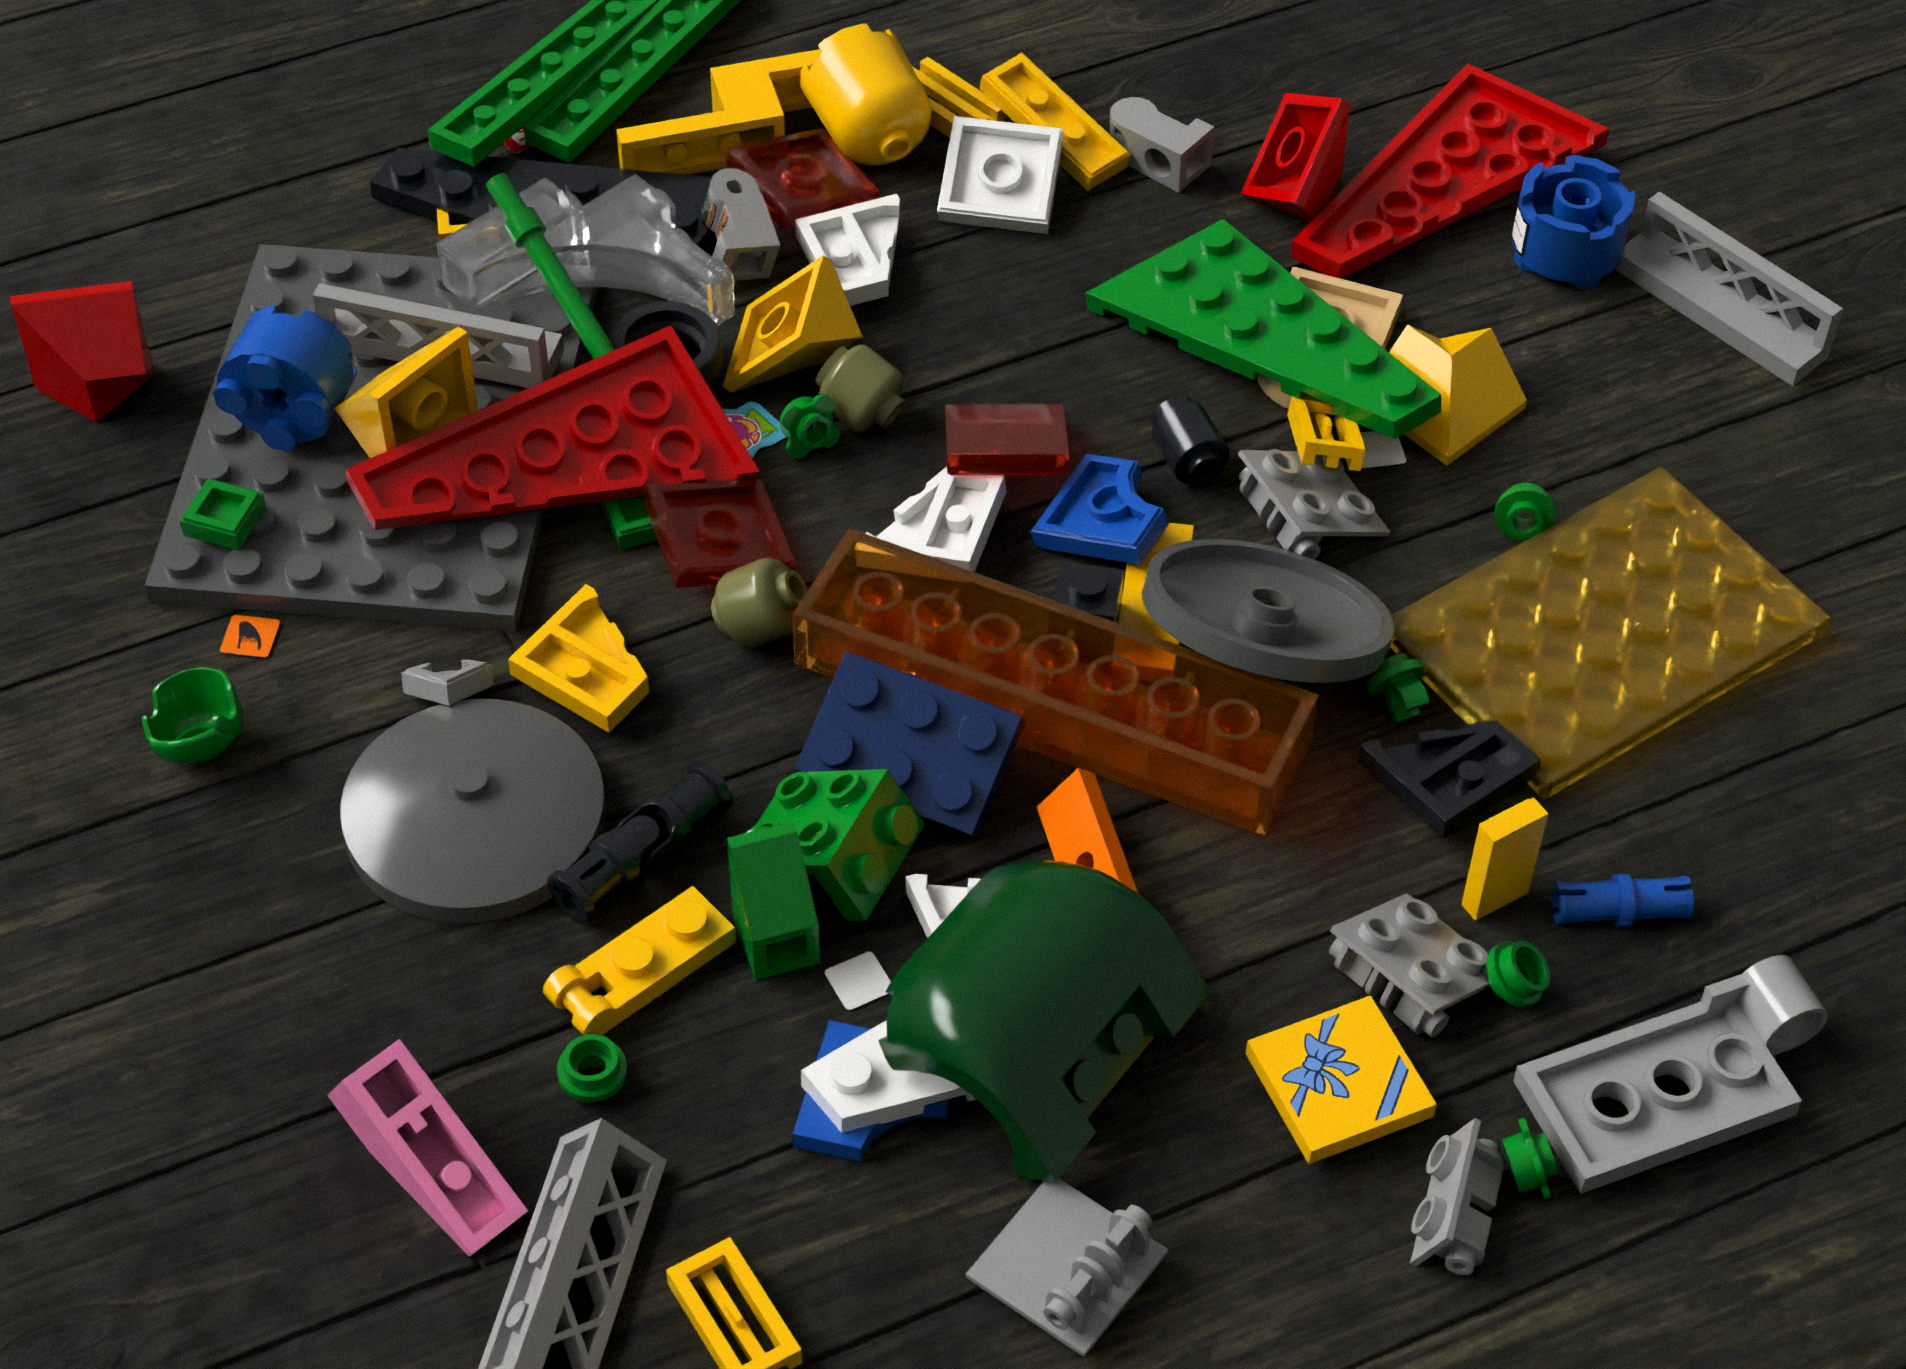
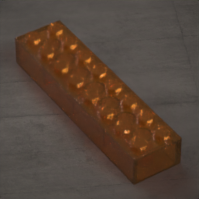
(1081, 682)

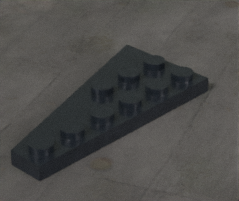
(433, 181)

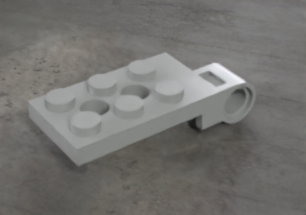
(1714, 1046)

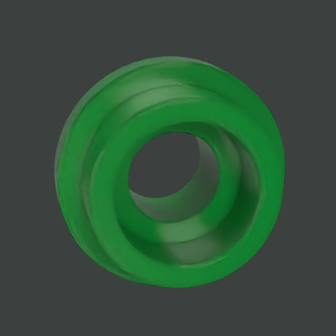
(1524, 499)
(1517, 972)
(588, 1053)

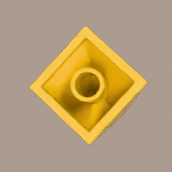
(792, 327)
(1474, 387)
(413, 396)

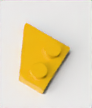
(582, 663)

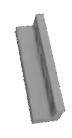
(1727, 300)
(398, 328)
(561, 1239)

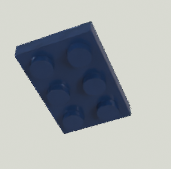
(933, 740)

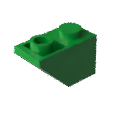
(773, 900)

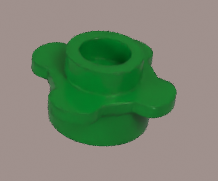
(800, 415)
(1530, 1159)

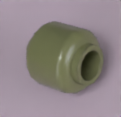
(862, 387)
(757, 602)

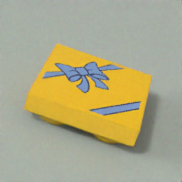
(1340, 1079)

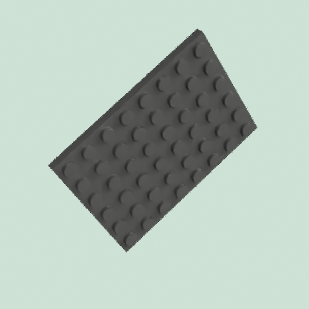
(314, 540)

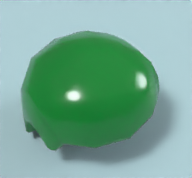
(194, 716)

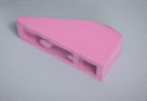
(426, 1147)

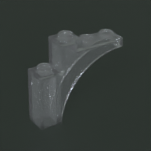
(610, 242)

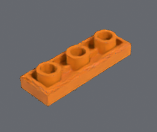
(1082, 828)

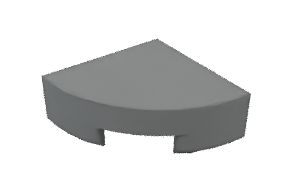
(450, 685)

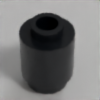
(1189, 440)

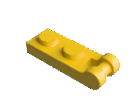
(641, 963)

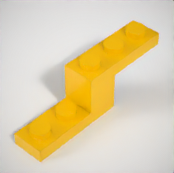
(746, 109)

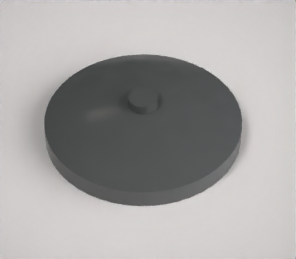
(1267, 610)
(471, 810)

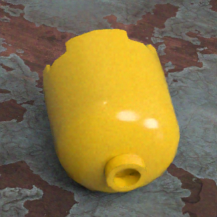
(867, 95)

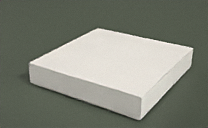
(1000, 175)

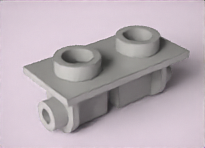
(1461, 1174)

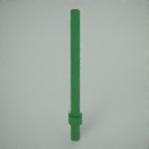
(528, 232)

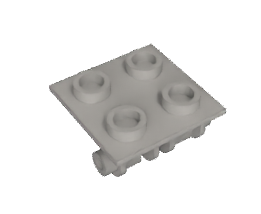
(1305, 500)
(1412, 958)
(1069, 1263)

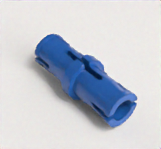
(1622, 900)

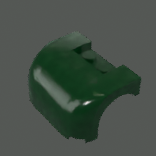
(1041, 1001)

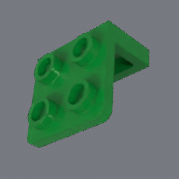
(849, 830)

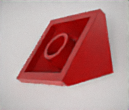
(1301, 156)
(85, 345)

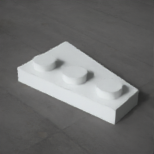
(862, 1089)

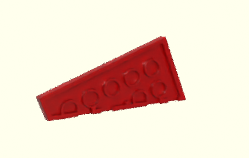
(1443, 165)
(564, 442)

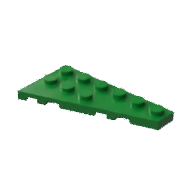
(1256, 319)

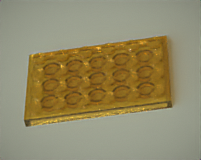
(1607, 627)

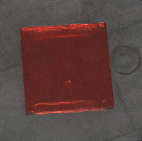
(802, 175)
(1006, 439)
(714, 528)

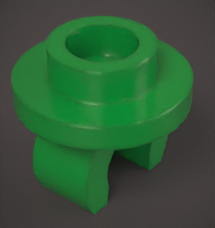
(1401, 686)

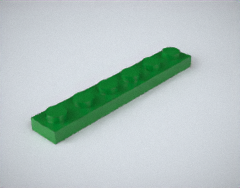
(622, 75)
(532, 80)

